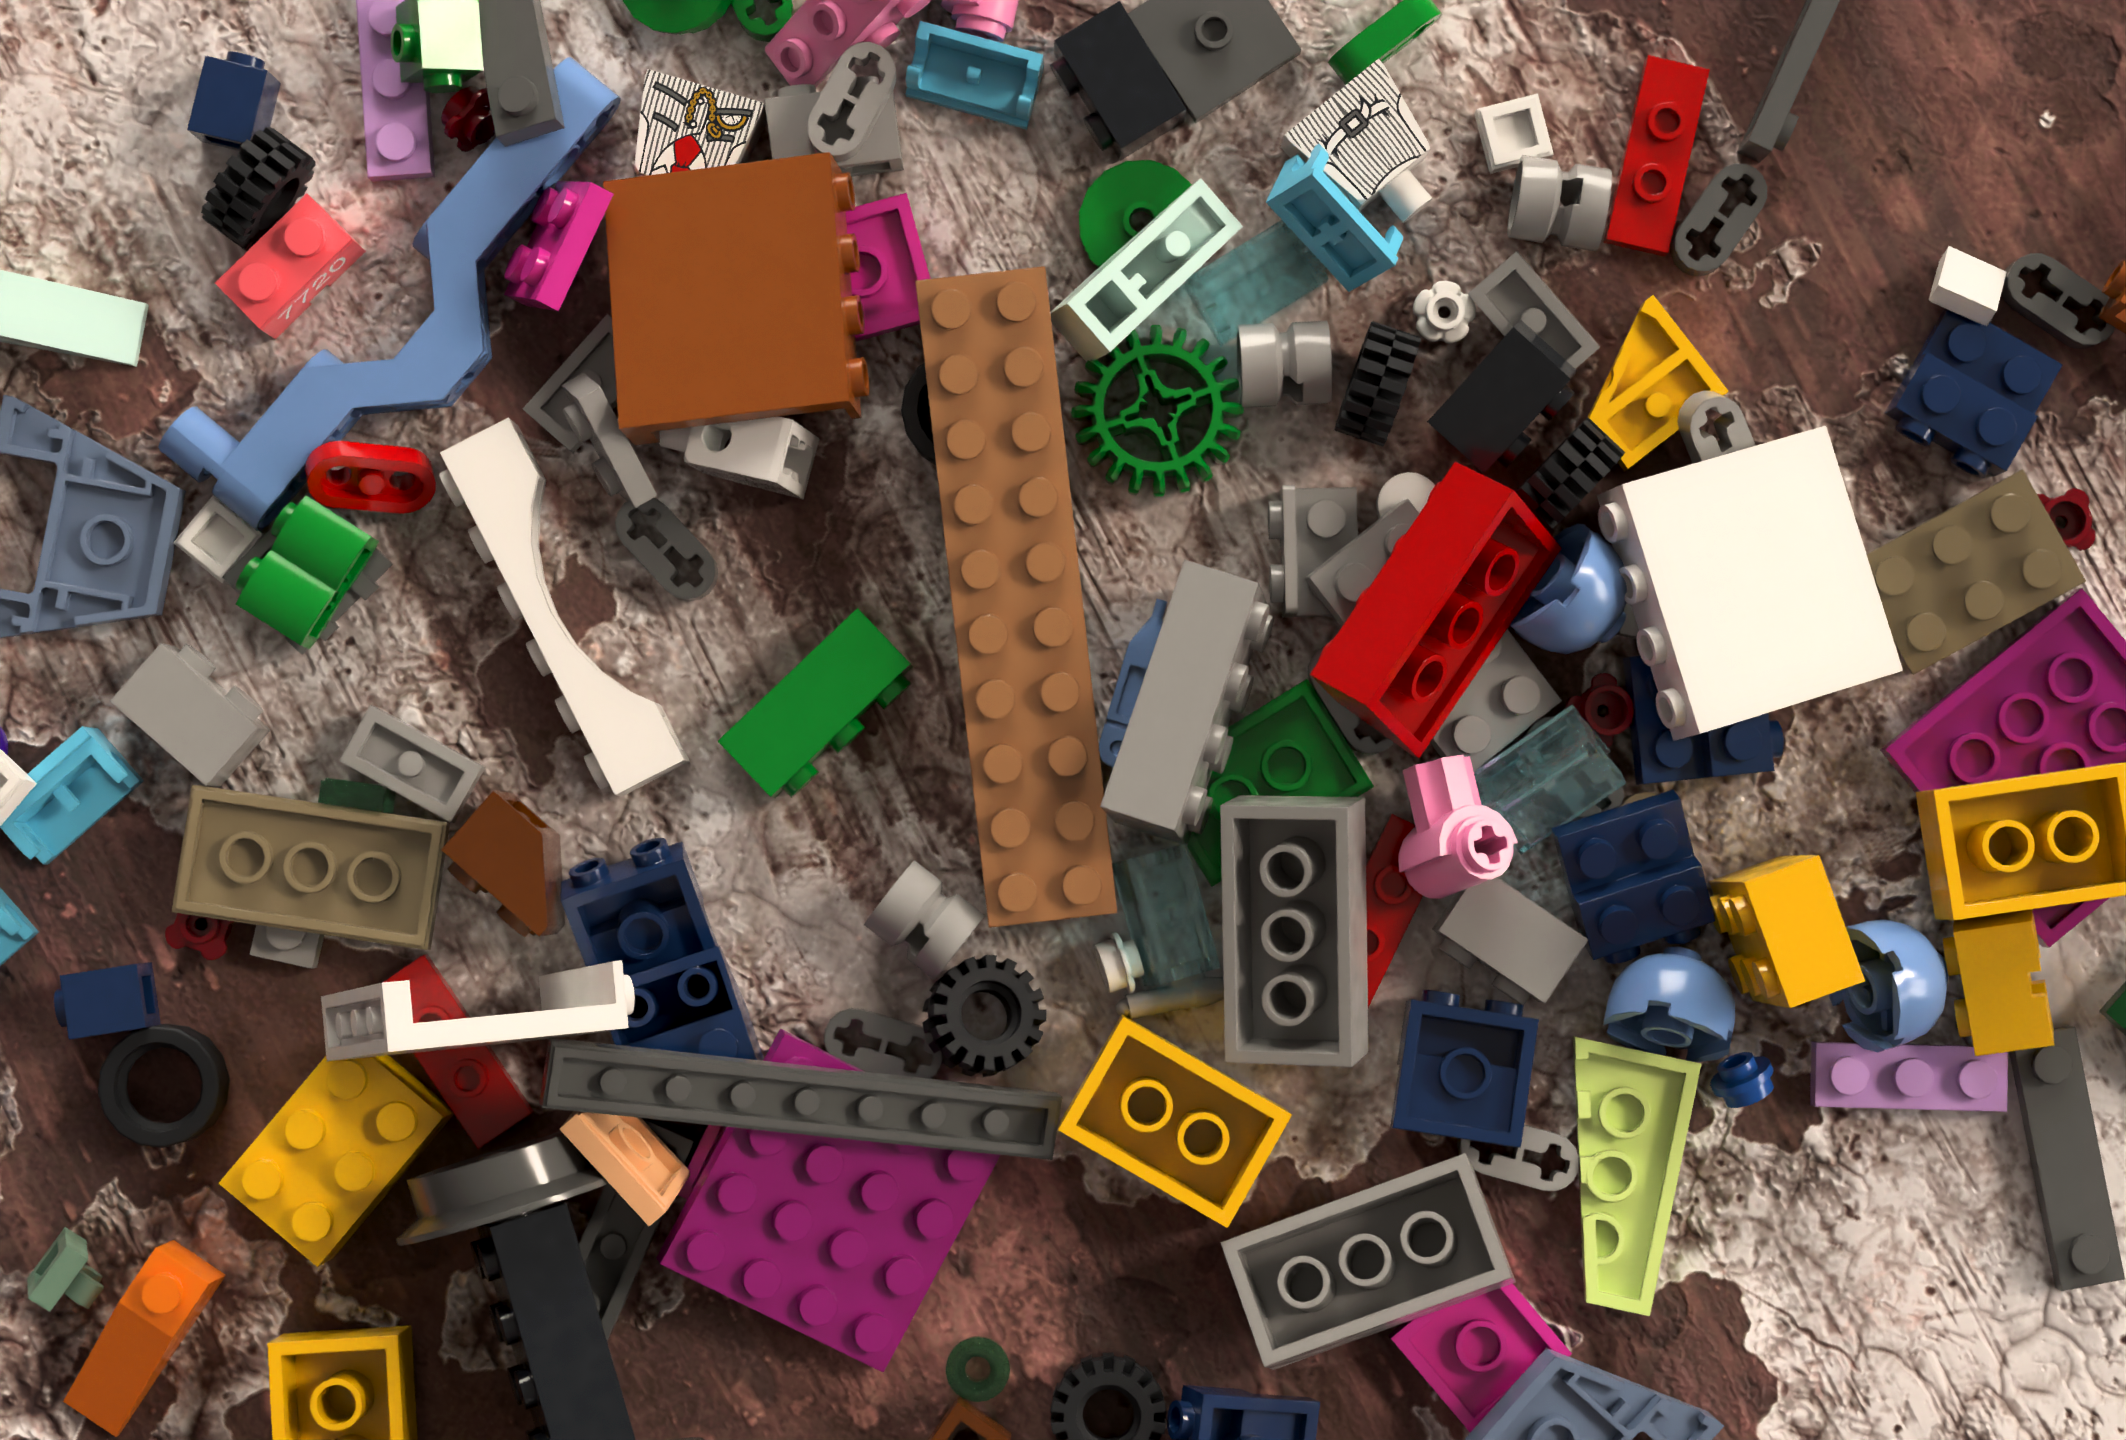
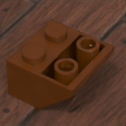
(513, 858)

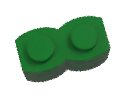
(305, 571)

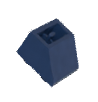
(691, 1009)

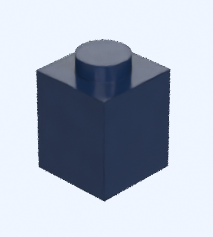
(233, 100)
(107, 1000)

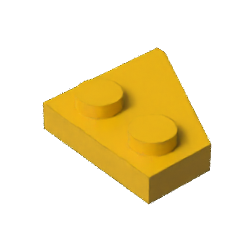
(1650, 384)

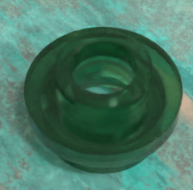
(977, 1389)

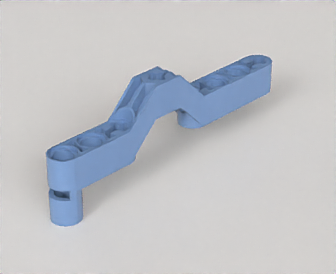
(442, 356)

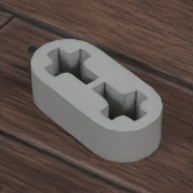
(864, 109)
(1730, 427)
(1525, 1172)

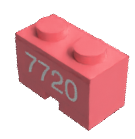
(290, 266)

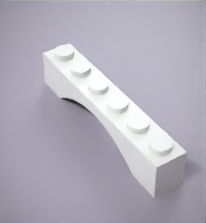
(505, 495)

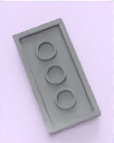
(1505, 692)

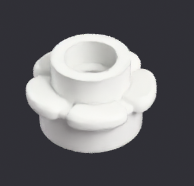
(1448, 329)
(1118, 963)

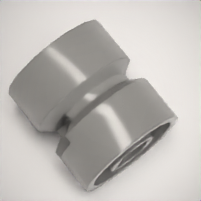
(1536, 200)
(1284, 364)
(924, 920)

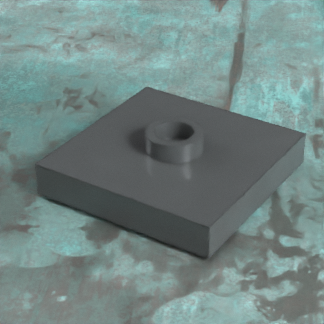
(1214, 47)

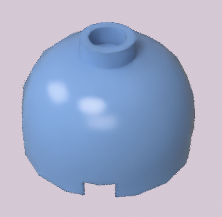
(1577, 597)
(1901, 986)
(1674, 1004)

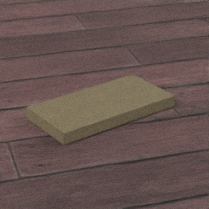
(310, 867)

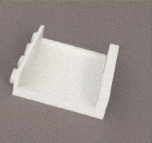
(1748, 583)
(380, 1017)

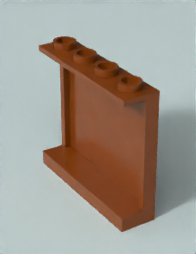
(734, 295)

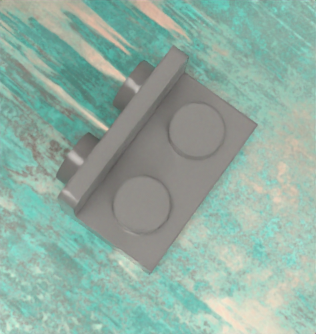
(1310, 530)

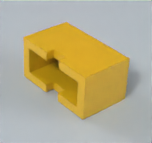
(2001, 1001)

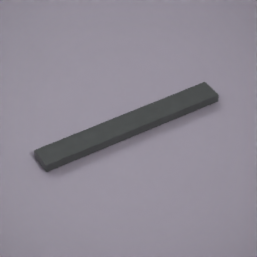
(798, 1099)

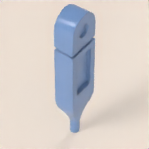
(1129, 684)

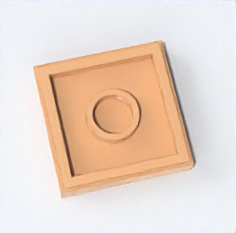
(629, 1159)

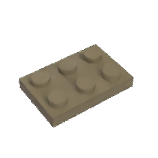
(1971, 571)

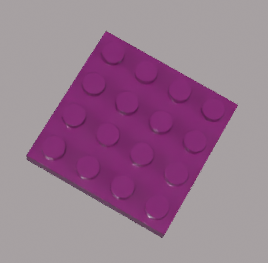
(2030, 710)
(825, 1226)

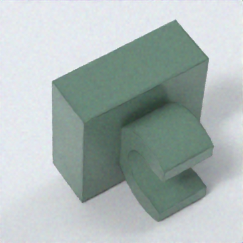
(64, 1272)

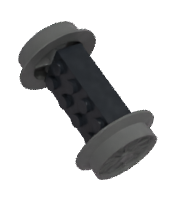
(538, 1277)

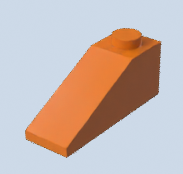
(142, 1335)

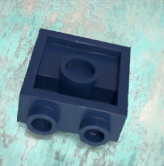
(1973, 393)
(1725, 751)
(1633, 877)
(637, 908)
(1464, 1069)
(1241, 1415)

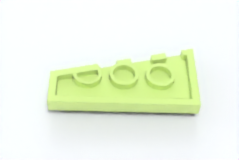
(1630, 1154)

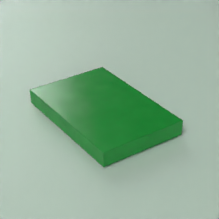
(1279, 751)

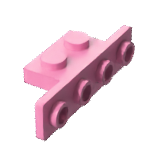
(824, 29)

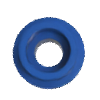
(1743, 1079)

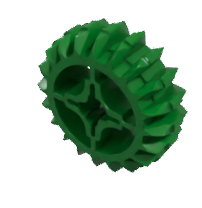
(1187, 400)

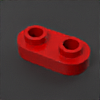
(368, 478)

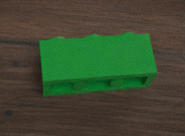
(818, 706)

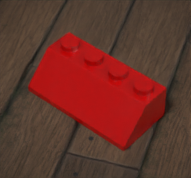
(1437, 608)

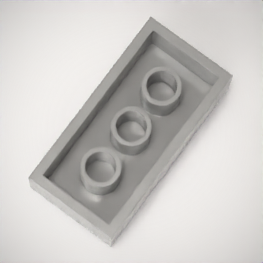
(1187, 703)
(1294, 930)
(1367, 1262)

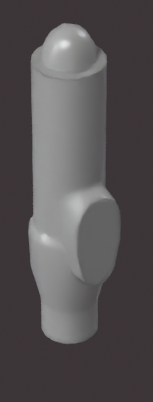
(1179, 994)

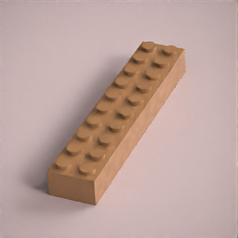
(1016, 596)

